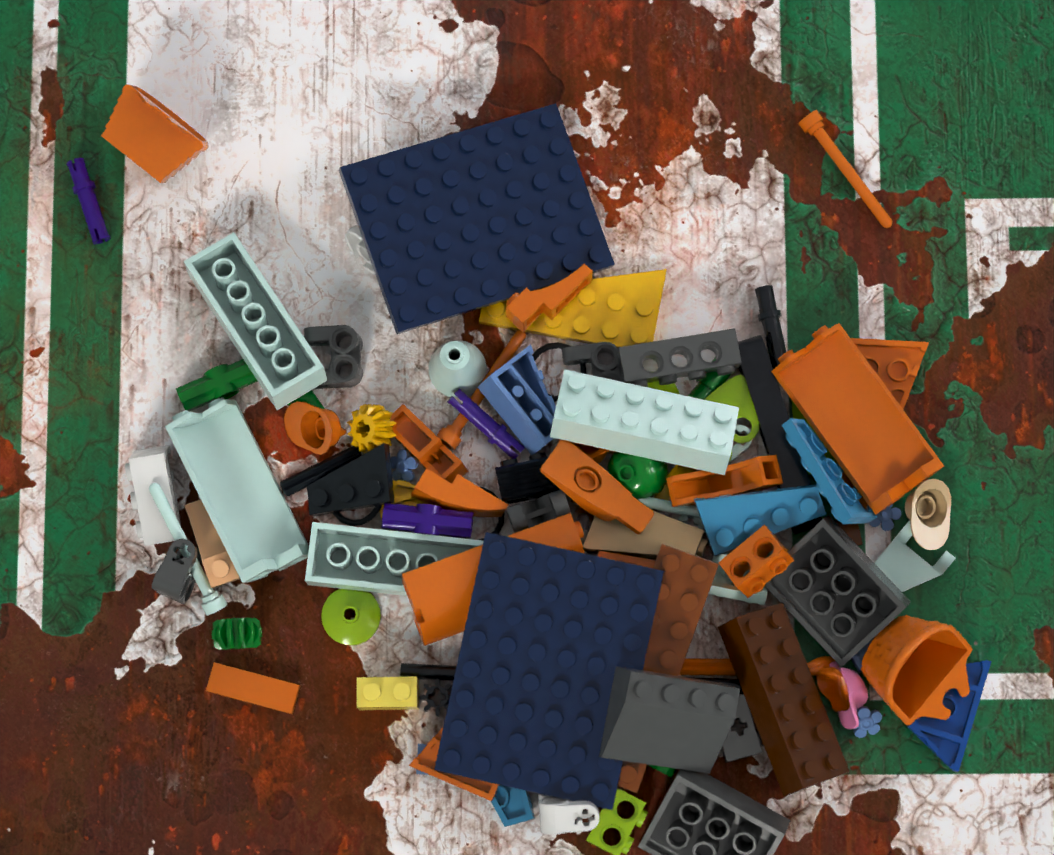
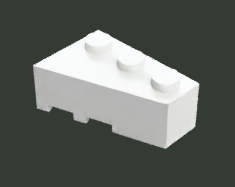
(143, 469)

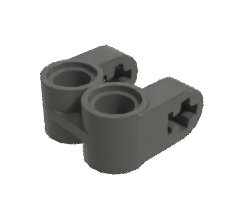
(588, 354)
(340, 357)
(538, 511)
(174, 574)

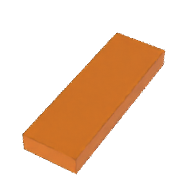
(253, 688)

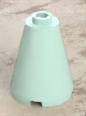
(457, 366)

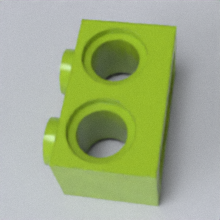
(611, 819)

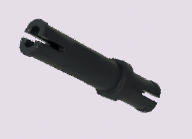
(771, 324)

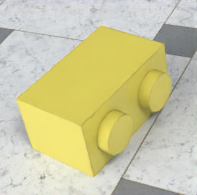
(387, 693)

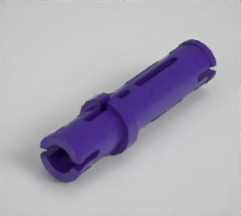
(85, 190)
(486, 424)

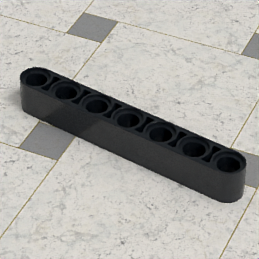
(771, 415)

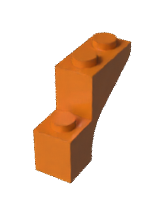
(740, 478)

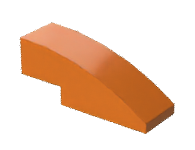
(425, 445)
(457, 496)

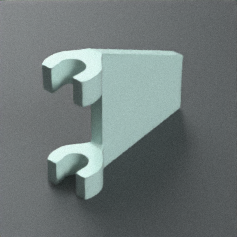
(905, 566)

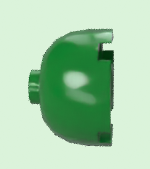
(638, 474)

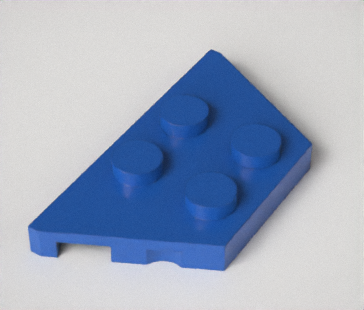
(950, 736)

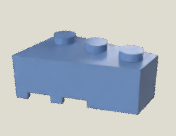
(522, 400)

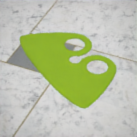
(736, 393)

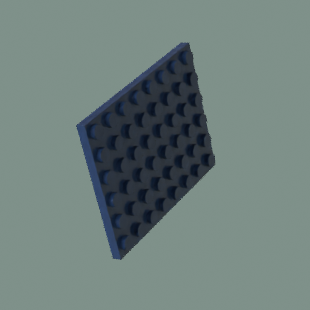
(475, 217)
(543, 668)

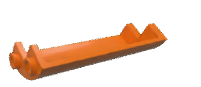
(856, 417)
(444, 589)

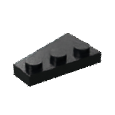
(355, 485)

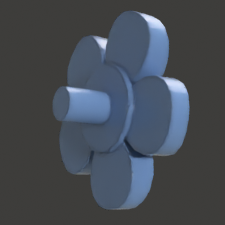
(403, 466)
(884, 518)
(867, 722)

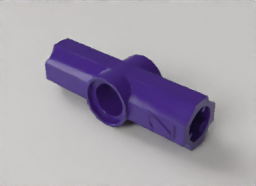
(427, 520)

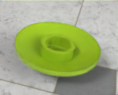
(355, 630)

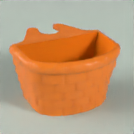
(152, 134)
(915, 666)

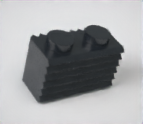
(523, 480)

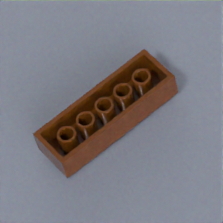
(783, 699)

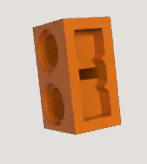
(752, 556)

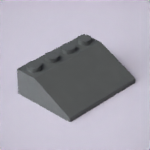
(837, 591)
(667, 719)
(711, 819)

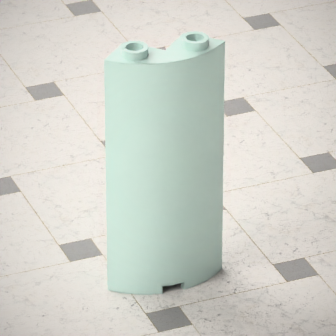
(238, 489)

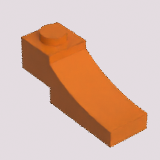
(528, 305)

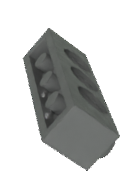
(722, 343)

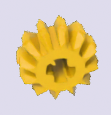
(371, 427)

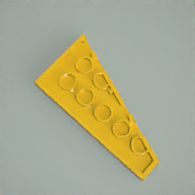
(606, 310)

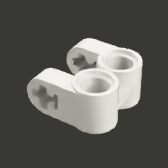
(559, 814)

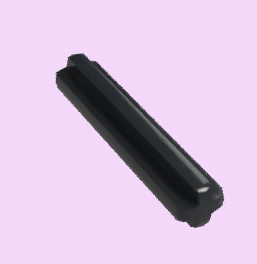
(306, 477)

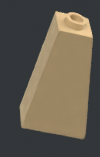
(619, 539)

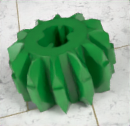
(236, 633)

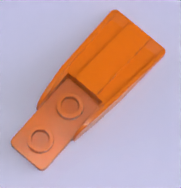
(594, 487)

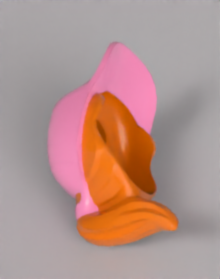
(842, 688)

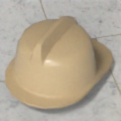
(929, 513)

